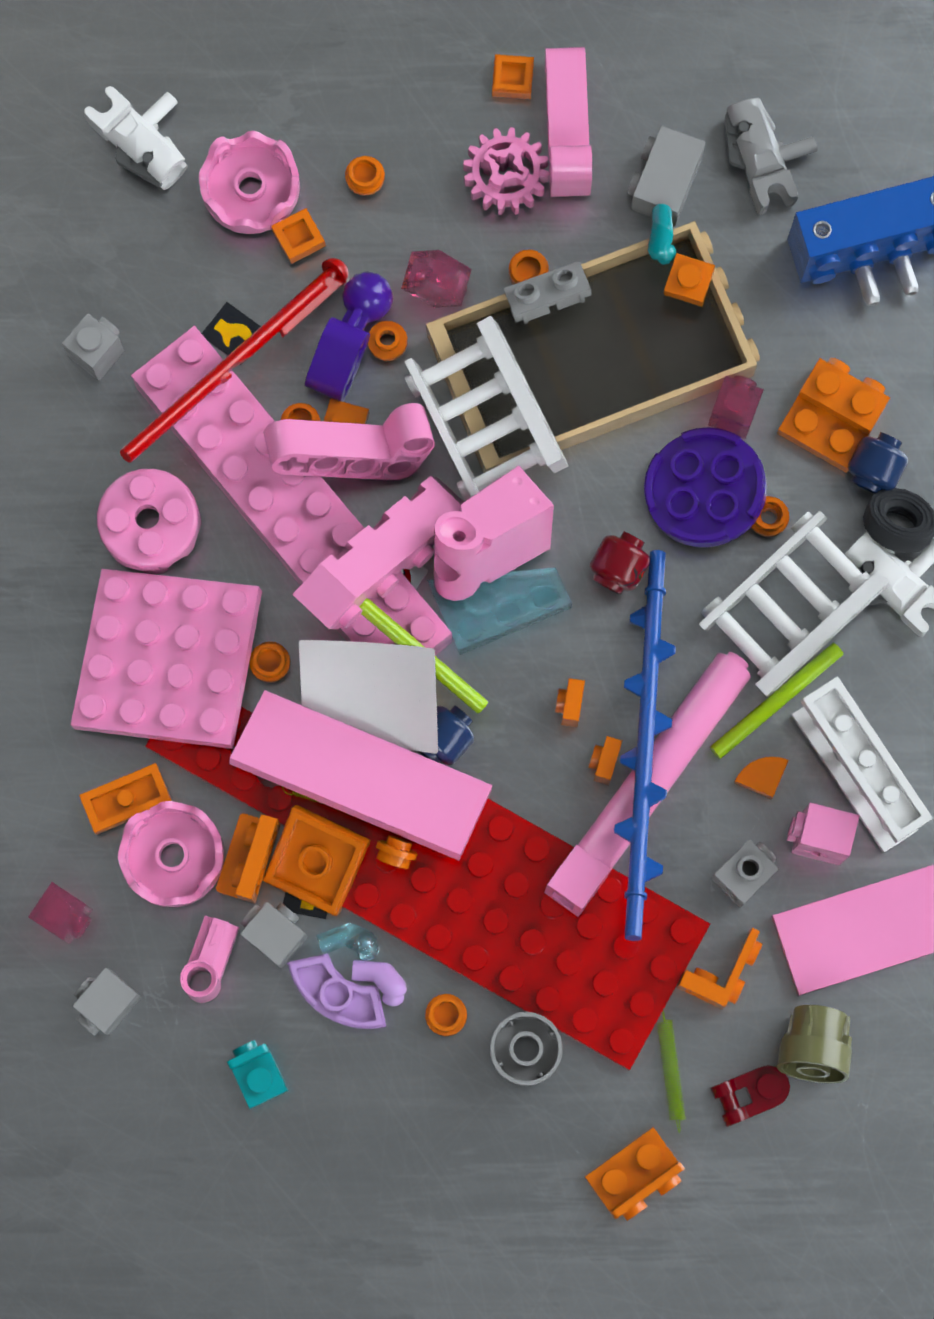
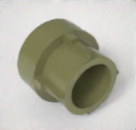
(816, 1045)

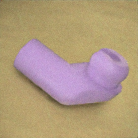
(385, 978)

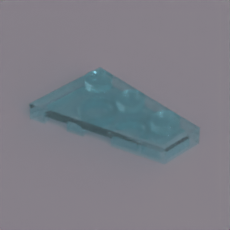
(503, 606)

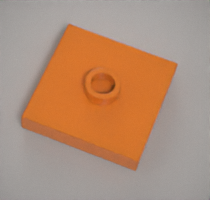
(316, 860)

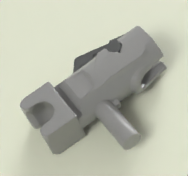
(757, 151)

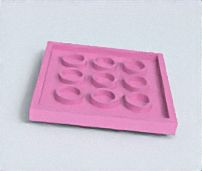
(167, 658)

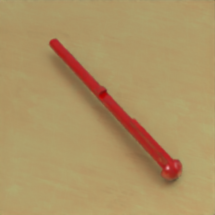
(285, 320)

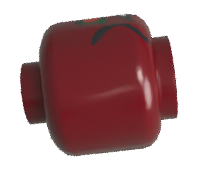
(620, 562)

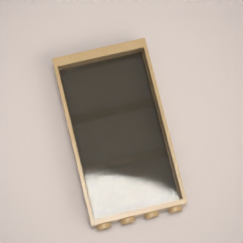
(604, 358)

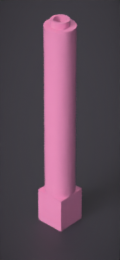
(673, 750)

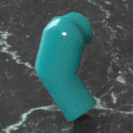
(661, 235)

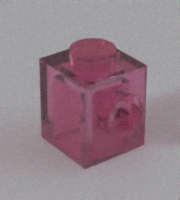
(436, 278)
(736, 405)
(61, 913)

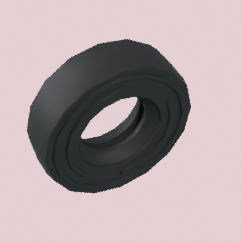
(894, 536)

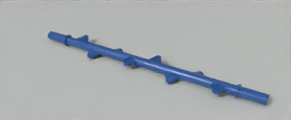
(641, 757)

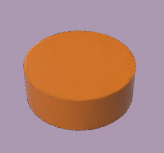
(527, 265)

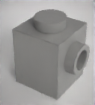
(94, 345)
(746, 872)
(273, 932)
(104, 1002)

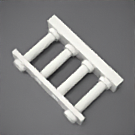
(507, 380)
(832, 614)
(861, 765)

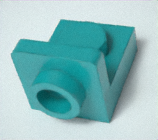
(257, 1073)

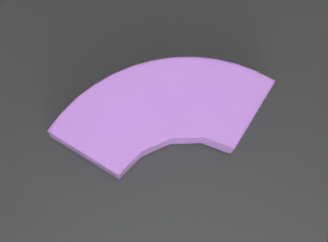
(335, 996)

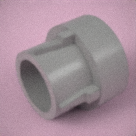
(532, 1026)

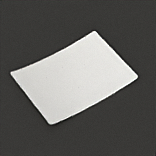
(374, 689)

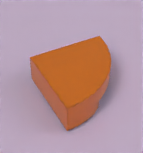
(762, 775)

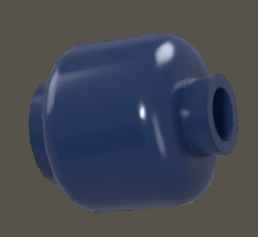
(878, 463)
(453, 735)

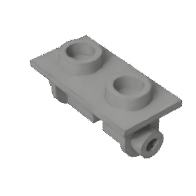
(559, 287)

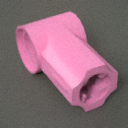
(210, 956)

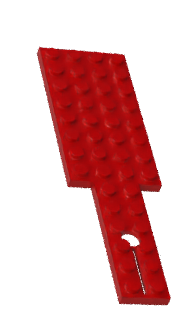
(493, 917)

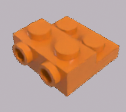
(834, 412)

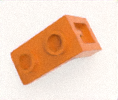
(703, 983)

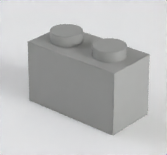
(668, 172)

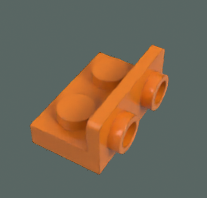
(248, 857)
(635, 1174)

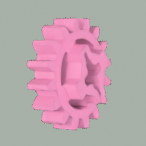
(511, 156)

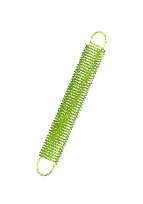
(675, 1084)

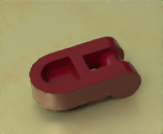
(764, 1086)

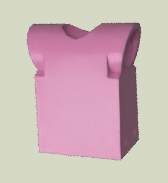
(491, 535)

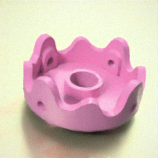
(244, 157)
(152, 548)
(150, 833)

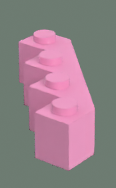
(376, 556)

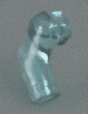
(351, 936)

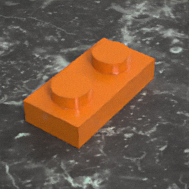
(124, 797)

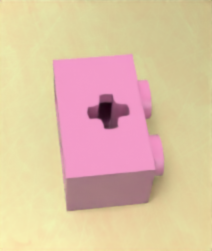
(823, 833)

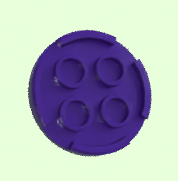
(705, 487)

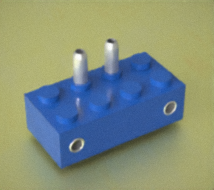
(865, 232)

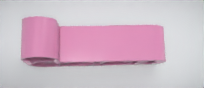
(568, 122)
(352, 449)

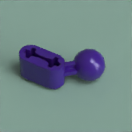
(343, 342)

